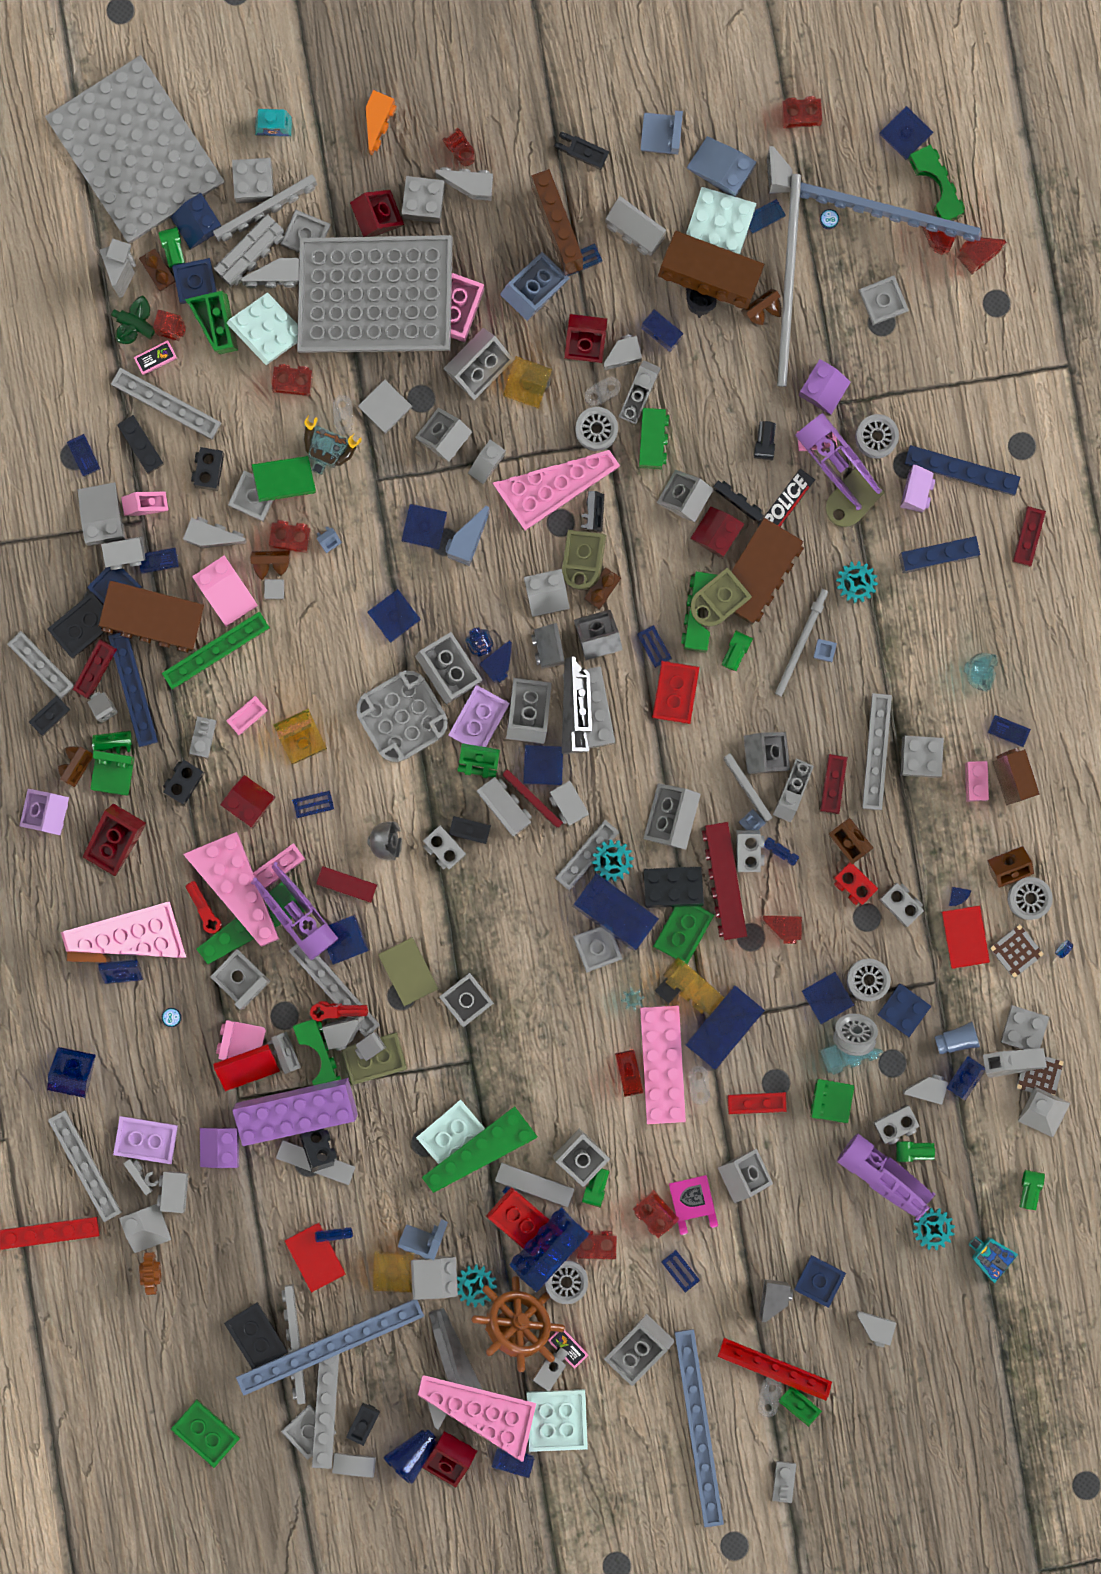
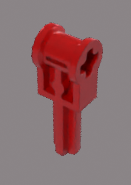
(203, 908)
(336, 1010)

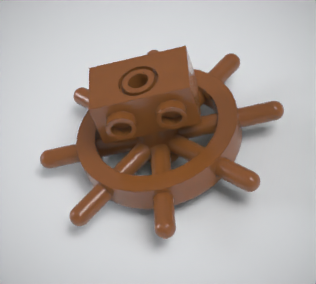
(511, 1330)

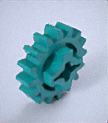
(848, 577)
(606, 866)
(927, 1236)
(464, 1280)

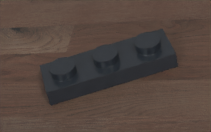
(140, 444)
(738, 501)

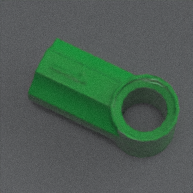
(171, 243)
(738, 647)
(909, 1151)
(1032, 1185)
(595, 1191)

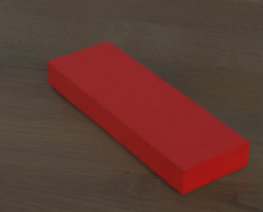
(757, 1103)

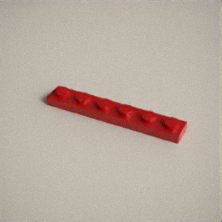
(49, 1233)
(774, 1369)

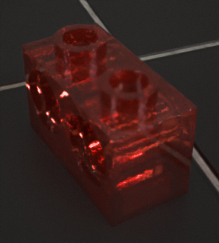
(802, 118)
(169, 325)
(291, 385)
(288, 541)
(660, 1210)
(596, 1250)

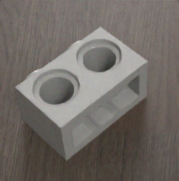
(448, 844)
(744, 851)
(898, 908)
(894, 1120)

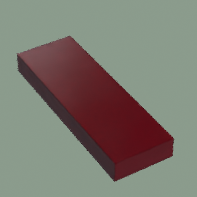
(1029, 536)
(94, 669)
(833, 784)
(346, 884)

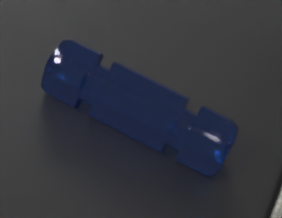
(781, 851)
(335, 1234)

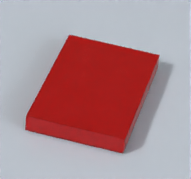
(675, 692)
(965, 937)
(246, 1067)
(517, 1217)
(314, 1259)

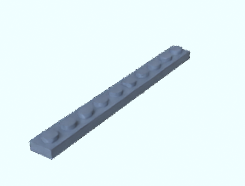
(894, 213)
(329, 1346)
(699, 1428)

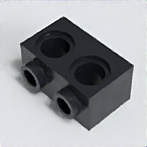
(213, 469)
(188, 785)
(313, 1149)

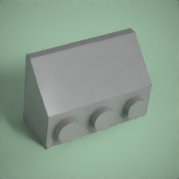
(635, 227)
(119, 273)
(479, 363)
(448, 668)
(504, 806)
(672, 816)

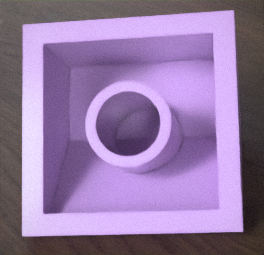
(917, 489)
(44, 811)

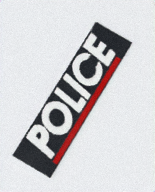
(789, 498)

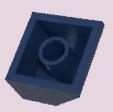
(195, 221)

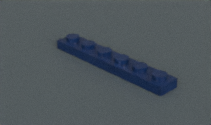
(963, 470)
(133, 690)

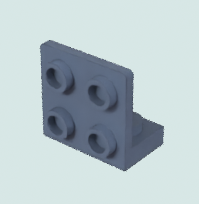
(661, 133)
(422, 1242)

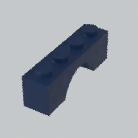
(938, 554)

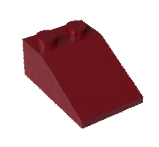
(113, 839)

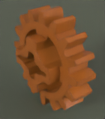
(150, 1273)

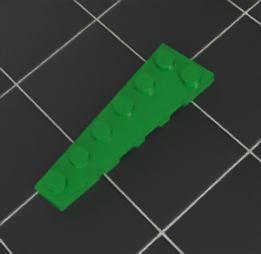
(236, 935)
(493, 1142)

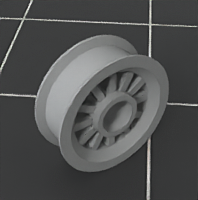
(883, 420)
(601, 445)
(1046, 893)
(885, 975)
(855, 1034)
(575, 1296)

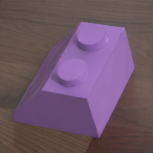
(824, 387)
(219, 1147)

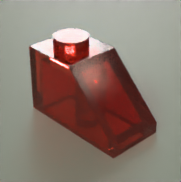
(939, 241)
(629, 1073)

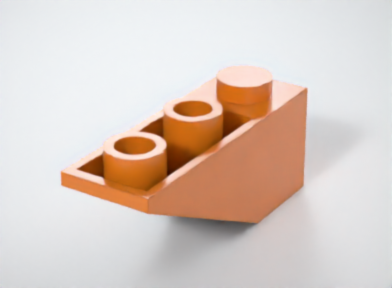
(378, 111)

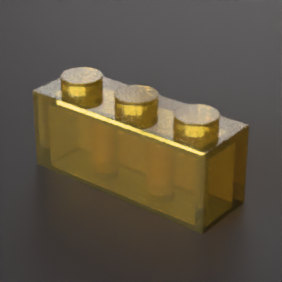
(693, 987)

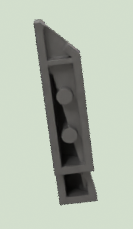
(576, 708)
(451, 1351)

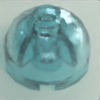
(981, 671)

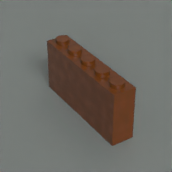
(557, 222)
(711, 270)
(763, 565)
(151, 616)
(1015, 776)

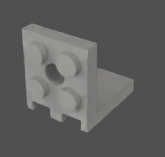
(249, 987)

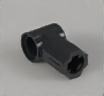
(765, 444)

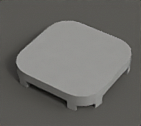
(402, 716)

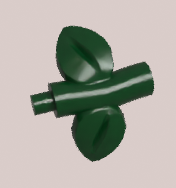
(133, 322)

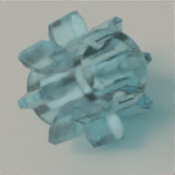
(627, 999)

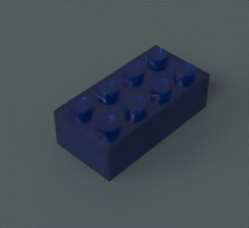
(615, 912)
(724, 1027)
(548, 1249)

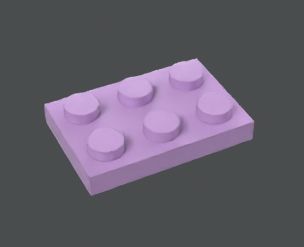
(479, 718)
(145, 1140)

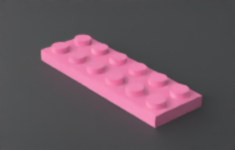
(662, 1064)

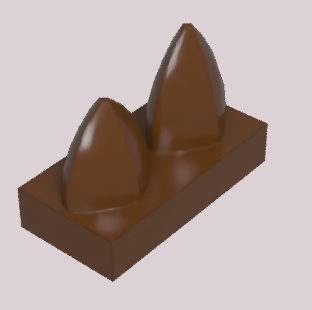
(157, 269)
(768, 301)
(262, 559)
(602, 589)
(79, 762)

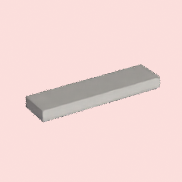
(40, 665)
(747, 787)
(582, 859)
(296, 1156)
(534, 1184)

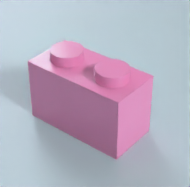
(976, 781)

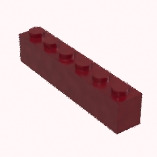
(725, 881)

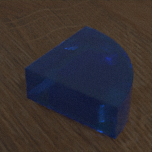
(958, 896)

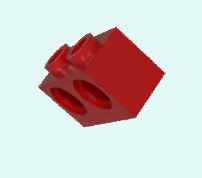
(858, 879)

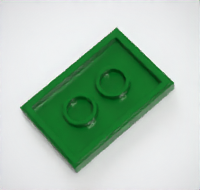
(283, 478)
(683, 932)
(205, 1433)

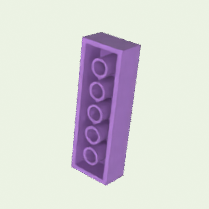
(295, 1112)

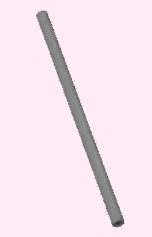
(789, 280)

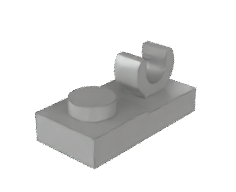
(202, 737)
(285, 1051)
(134, 1169)
(784, 1481)

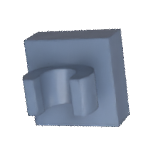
(329, 539)
(824, 650)
(752, 821)

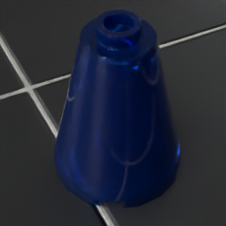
(411, 1455)

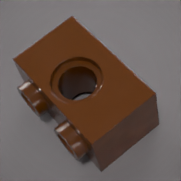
(851, 840)
(1010, 866)

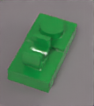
(117, 739)
(800, 1406)

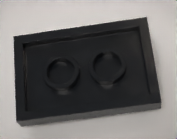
(79, 626)
(673, 887)
(255, 1336)

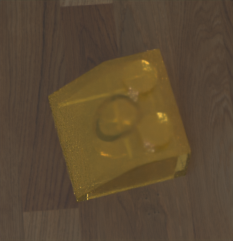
(527, 382)
(300, 736)
(392, 1271)

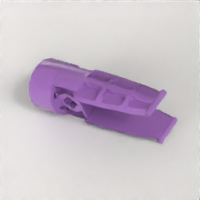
(816, 434)
(316, 938)
(885, 1176)

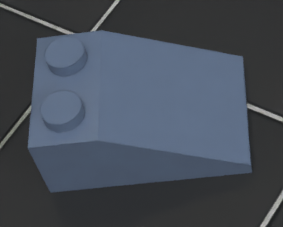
(722, 166)
(534, 286)
(466, 540)

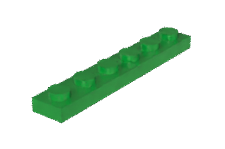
(215, 650)

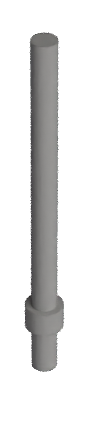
(816, 608)

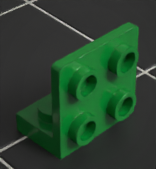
(112, 773)
(832, 1101)

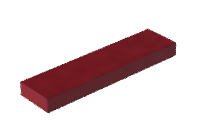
(532, 799)

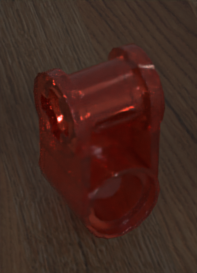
(458, 145)

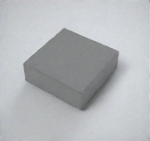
(118, 251)
(274, 588)

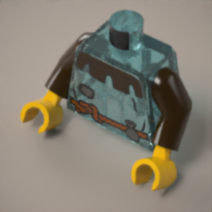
(327, 447)

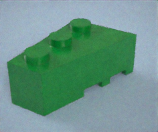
(213, 314)

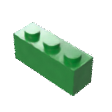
(653, 438)

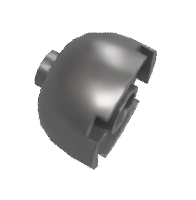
(385, 841)

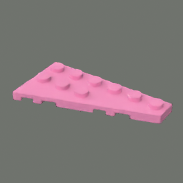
(545, 490)
(230, 875)
(138, 933)
(491, 1415)

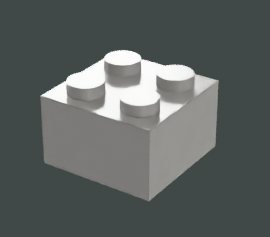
(253, 180)
(423, 199)
(922, 756)
(466, 1000)

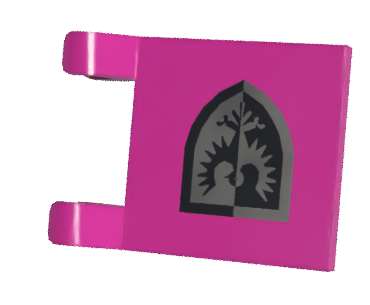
(692, 1200)

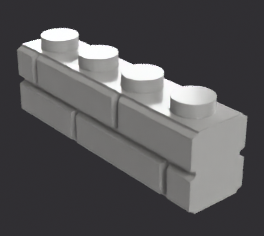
(249, 251)

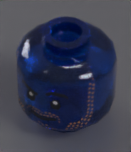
(479, 641)

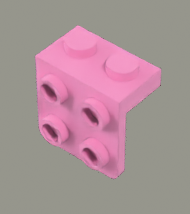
(239, 1039)

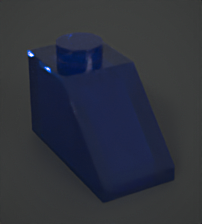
(498, 663)

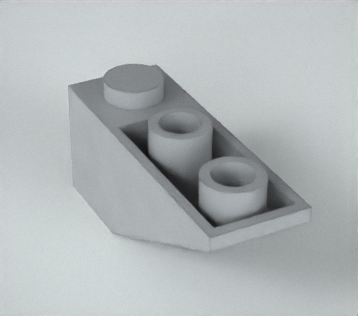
(472, 184)
(279, 272)
(639, 392)
(208, 536)
(793, 790)
(1014, 1062)

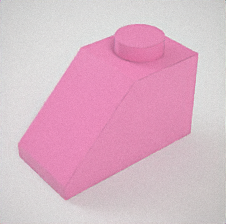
(144, 503)

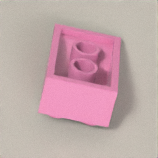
(225, 591)

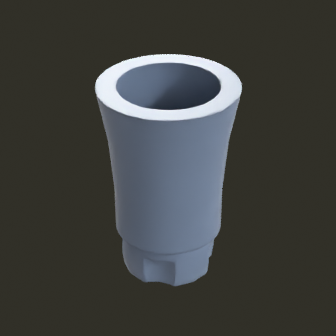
(957, 1039)

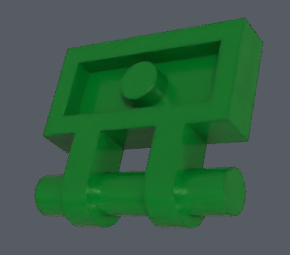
(481, 757)

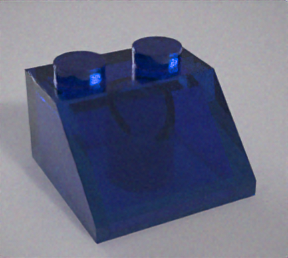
(71, 1072)

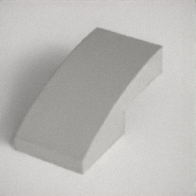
(354, 1465)

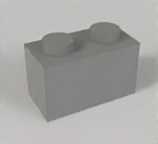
(569, 804)
(174, 1191)

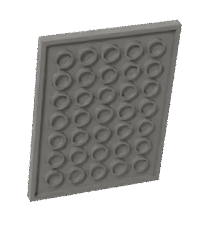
(134, 149)
(375, 294)

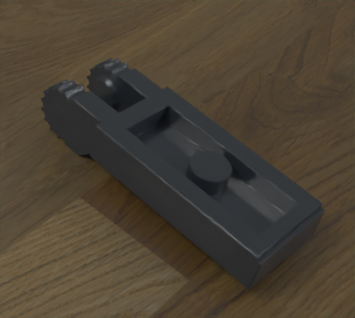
(583, 150)

